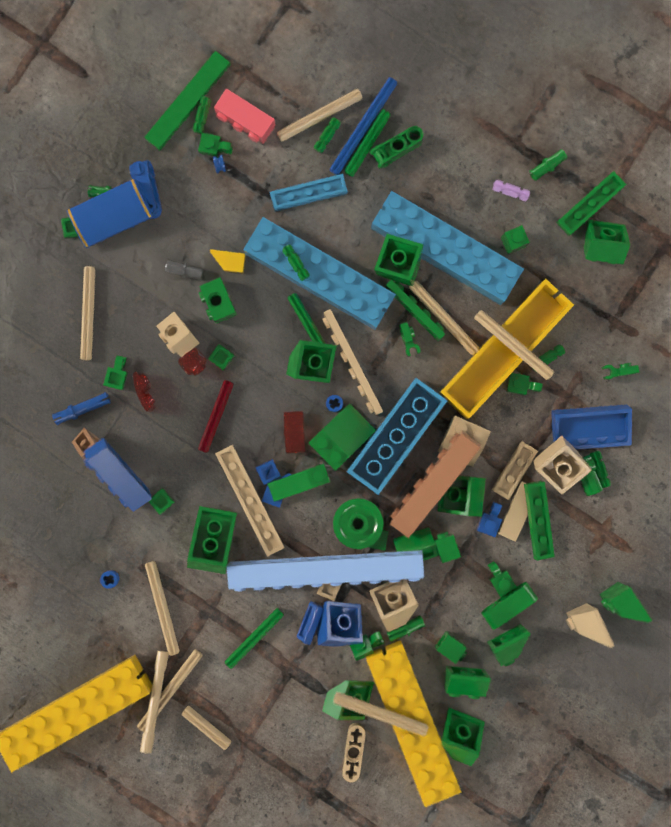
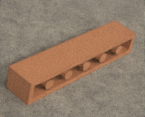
(435, 484)

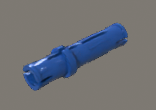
(73, 412)

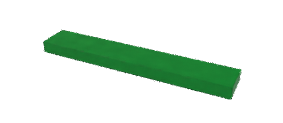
(187, 100)

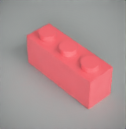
(244, 116)

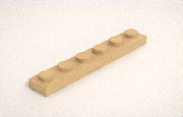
(355, 370)
(250, 500)

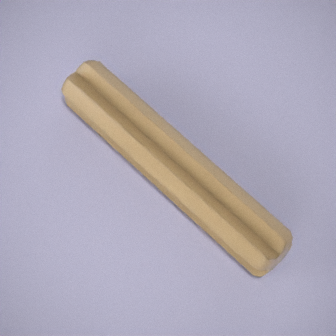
(206, 727)

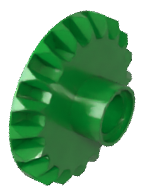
(363, 536)

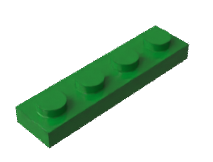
(591, 203)
(421, 316)
(539, 520)

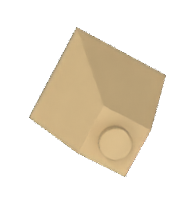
(394, 603)
(589, 623)

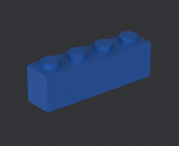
(117, 475)

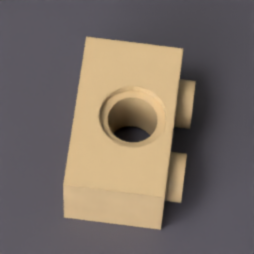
(177, 335)

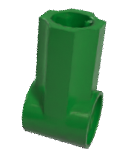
(590, 481)

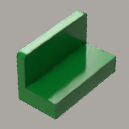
(418, 540)

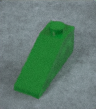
(299, 482)

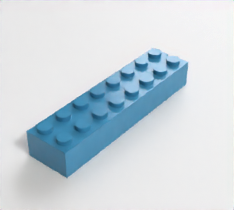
(449, 248)
(328, 277)

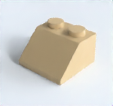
(476, 432)
(561, 465)

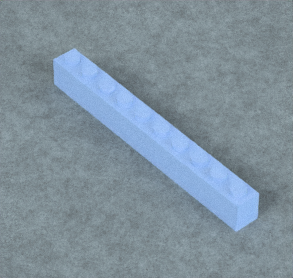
(325, 570)

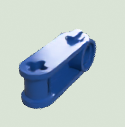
(144, 173)

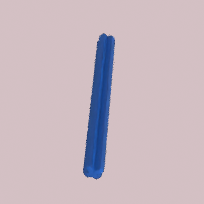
(363, 126)

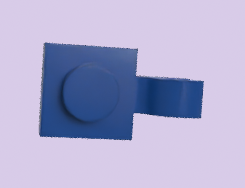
(489, 523)

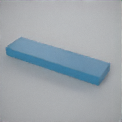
(308, 192)

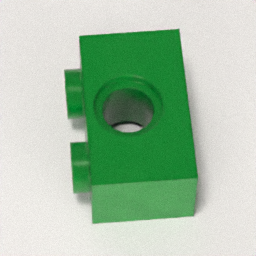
(217, 289)

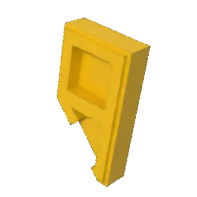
(229, 261)

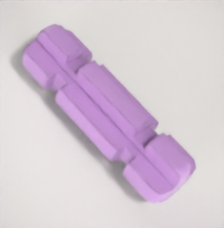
(511, 190)

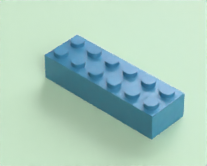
(396, 436)

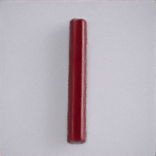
(215, 416)

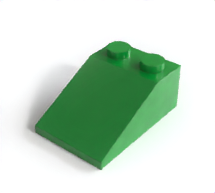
(342, 436)
(211, 540)

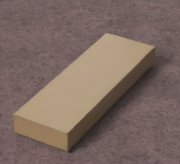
(514, 470)
(515, 515)

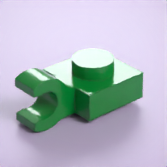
(212, 145)
(407, 334)
(625, 369)
(115, 376)
(520, 384)
(501, 581)
(365, 649)

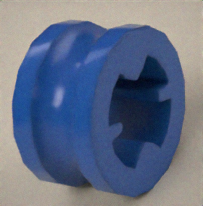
(219, 164)
(332, 397)
(103, 581)

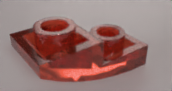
(141, 386)
(294, 432)

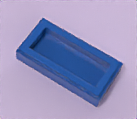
(310, 622)

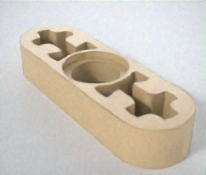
(346, 765)

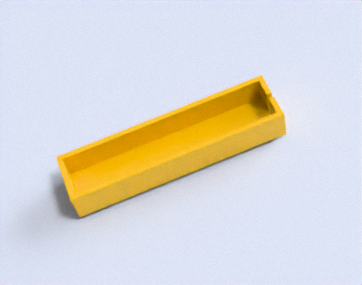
(495, 360)
(403, 696)
(73, 713)

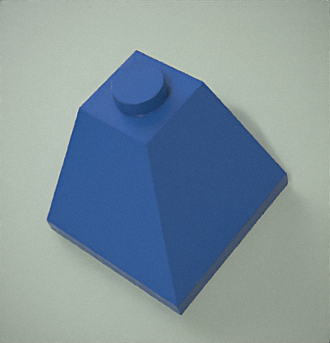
(340, 624)

